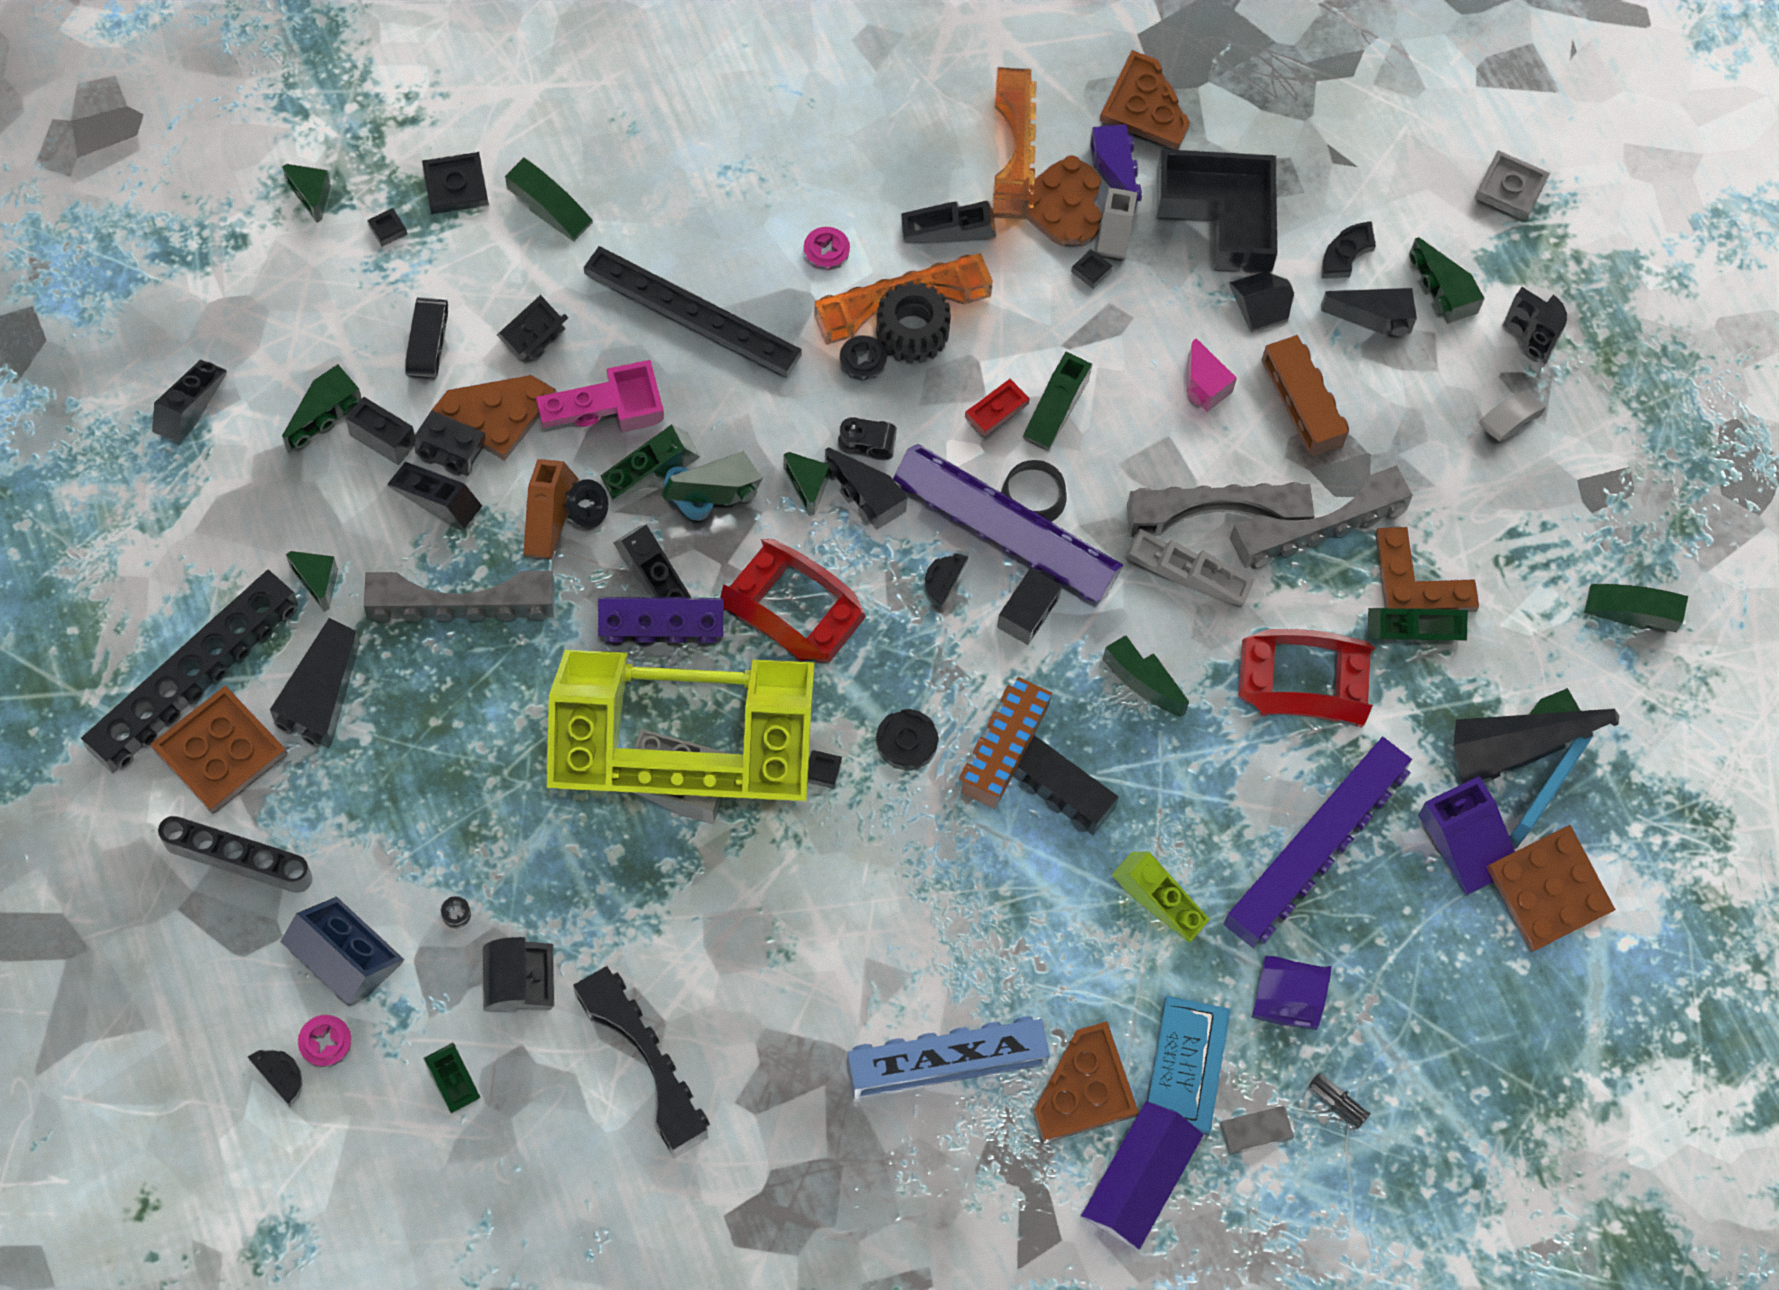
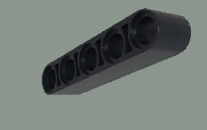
(224, 843)

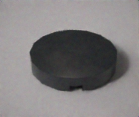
(907, 739)

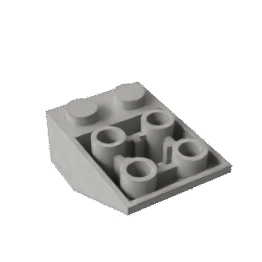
(694, 807)

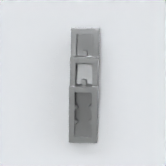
(1192, 570)

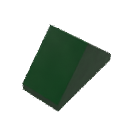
(310, 187)
(808, 479)
(316, 574)
(451, 1077)

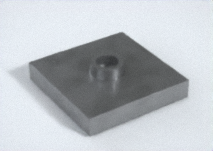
(1512, 185)

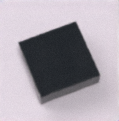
(387, 227)
(1091, 268)
(824, 769)

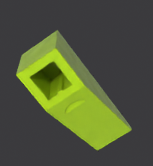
(1160, 894)

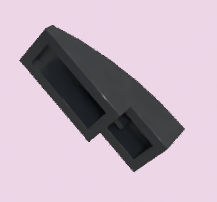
(949, 223)

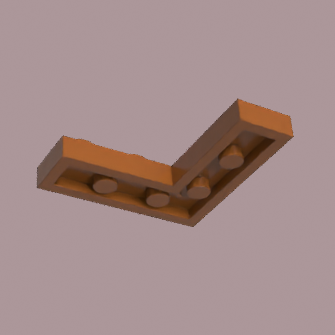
(1399, 581)

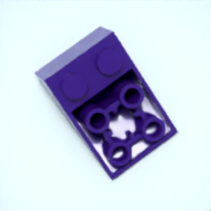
(1467, 832)

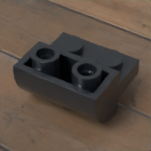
(1537, 323)
(517, 975)

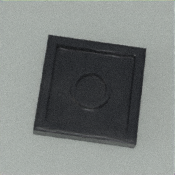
(455, 183)

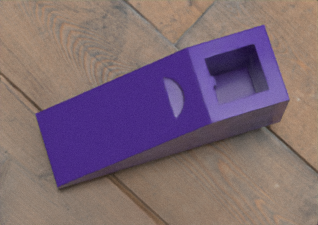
(1113, 159)

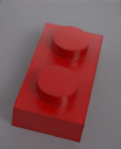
(997, 407)

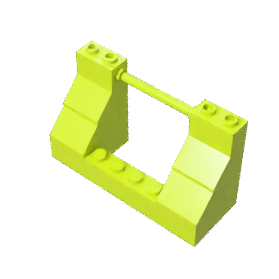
(587, 724)

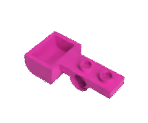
(628, 393)

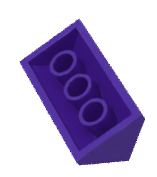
(1143, 1174)

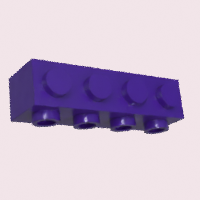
(660, 616)

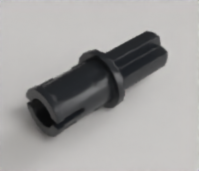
(1339, 1100)

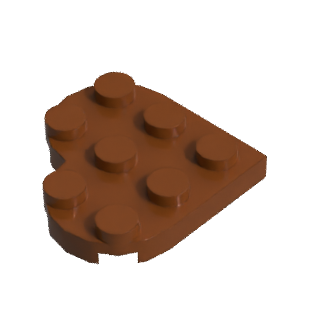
(1066, 202)

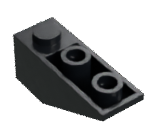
(186, 400)
(873, 491)
(650, 564)

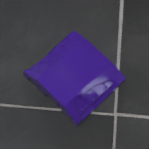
(1291, 993)

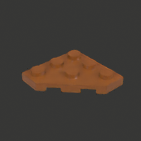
(1146, 103)
(498, 408)
(1086, 1087)

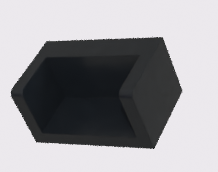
(381, 430)
(1029, 606)

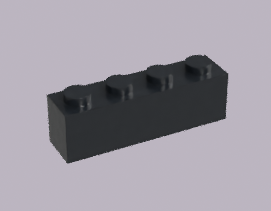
(1065, 786)

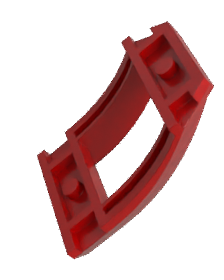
(760, 575)
(1351, 682)

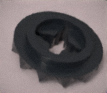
(859, 346)
(591, 515)

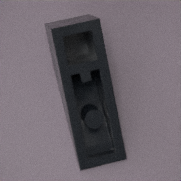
(1375, 309)
(436, 493)

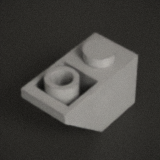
(1116, 223)

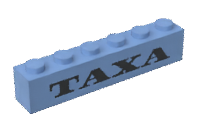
(947, 1057)

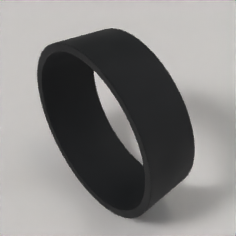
(1053, 512)

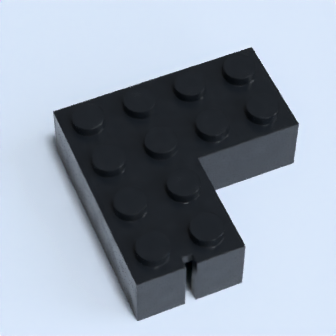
(1233, 192)

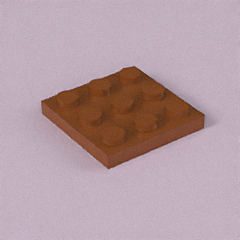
(218, 749)
(1550, 888)

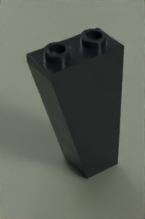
(318, 686)

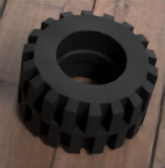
(917, 302)

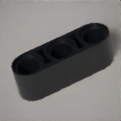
(426, 337)

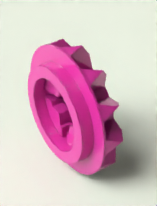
(821, 238)
(318, 1028)

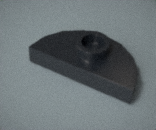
(943, 576)
(280, 1072)

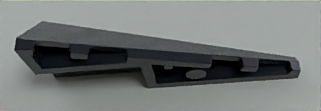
(1500, 742)

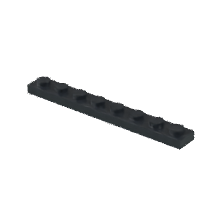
(693, 311)

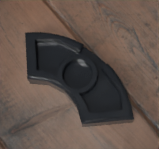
(1346, 248)

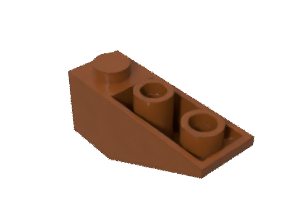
(545, 507)

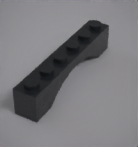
(608, 1006)

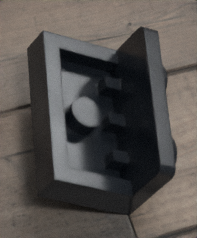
(531, 328)
(448, 443)

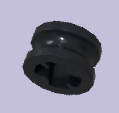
(450, 903)

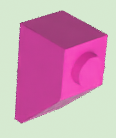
(1207, 377)

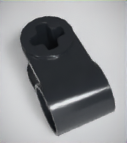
(871, 438)

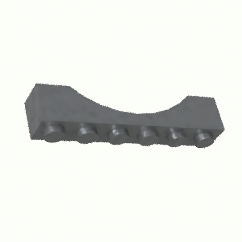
(1161, 509)
(1266, 538)
(523, 596)

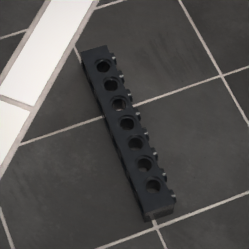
(194, 654)

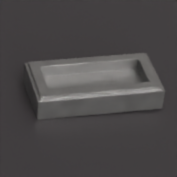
(1256, 1130)

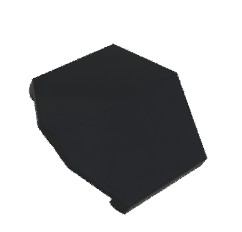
(1263, 299)

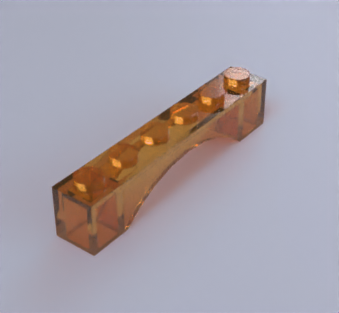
(1012, 183)
(959, 281)

